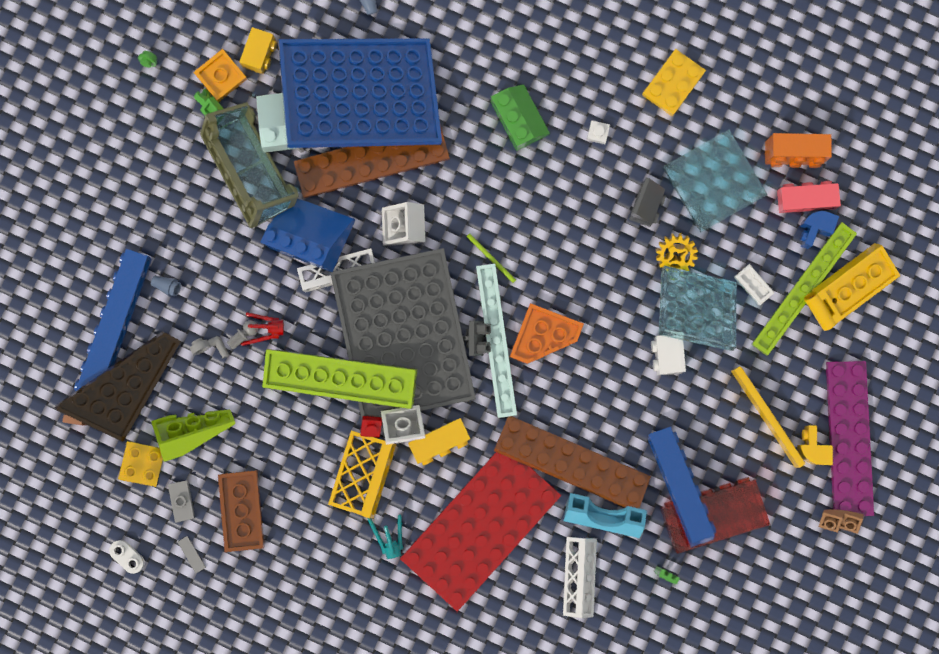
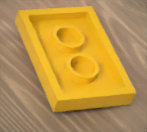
(673, 82)

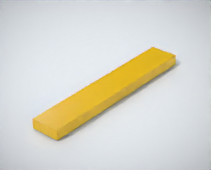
(768, 417)

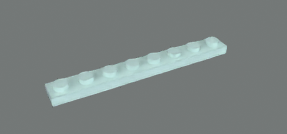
(499, 353)

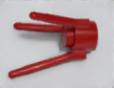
(275, 327)

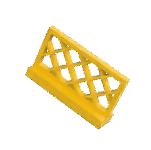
(378, 476)

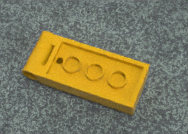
(851, 286)

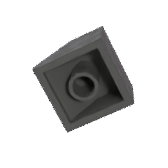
(647, 203)

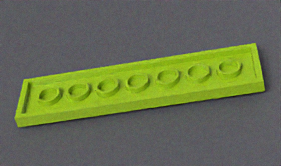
(339, 378)

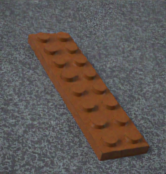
(363, 164)
(572, 463)

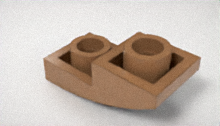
(842, 519)

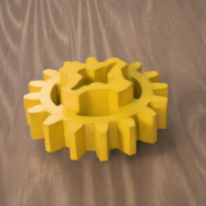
(683, 249)

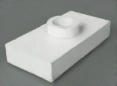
(754, 284)

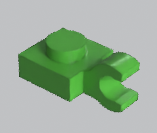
(208, 103)

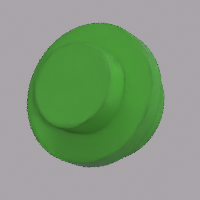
(147, 59)

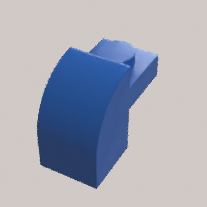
(818, 222)

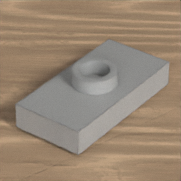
(181, 501)

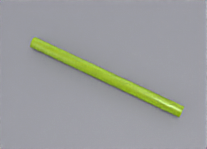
(491, 258)

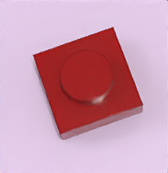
(371, 426)

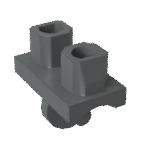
(475, 338)

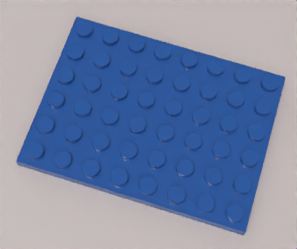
(358, 92)

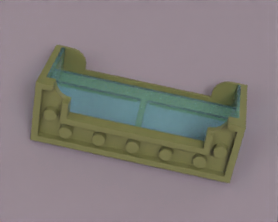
(244, 165)

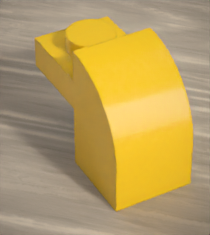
(811, 451)

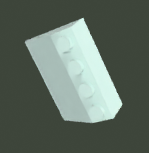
(272, 122)

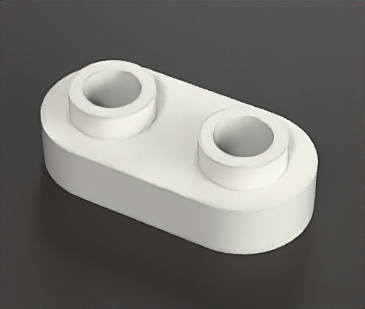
(127, 555)

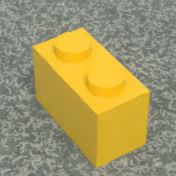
(258, 51)

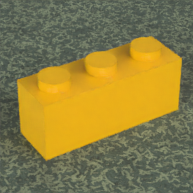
(439, 442)

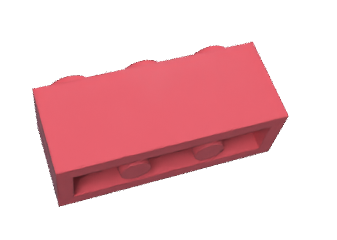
(808, 197)

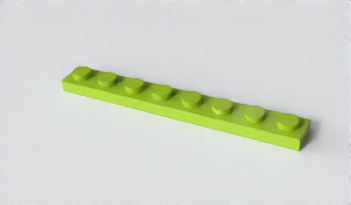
(808, 281)

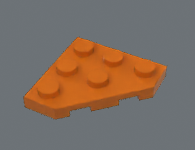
(544, 334)

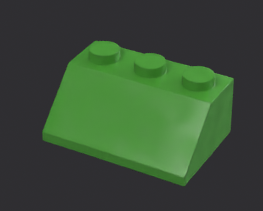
(519, 116)

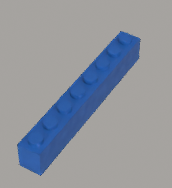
(115, 316)

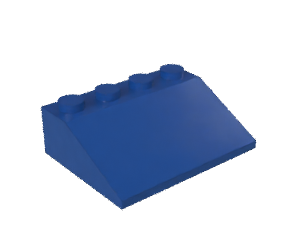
(309, 234)

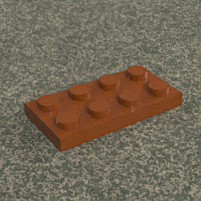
(241, 511)

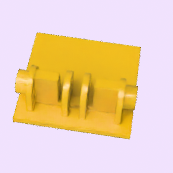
(141, 464)

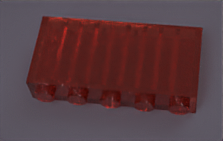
(731, 509)

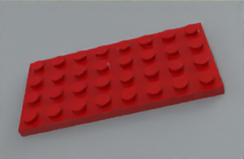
(480, 528)

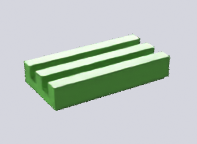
(666, 575)

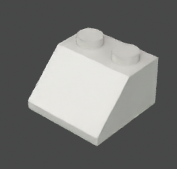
(403, 224)
(668, 355)
(402, 425)

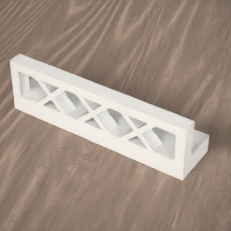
(326, 281)
(584, 577)

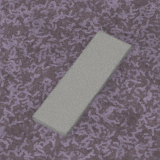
(191, 554)

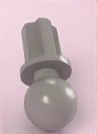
(242, 335)

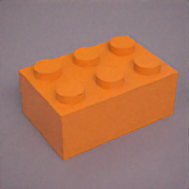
(798, 149)

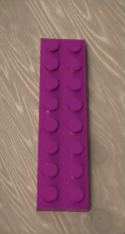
(850, 437)

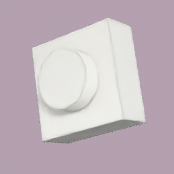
(598, 132)

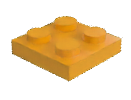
(220, 75)

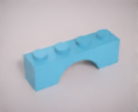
(626, 521)

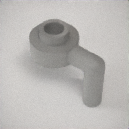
(200, 346)

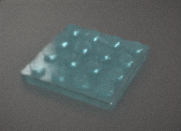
(714, 181)
(698, 308)

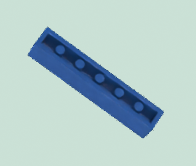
(681, 487)

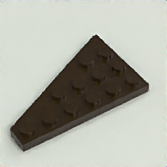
(119, 393)

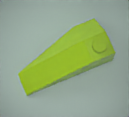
(183, 434)

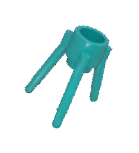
(391, 548)

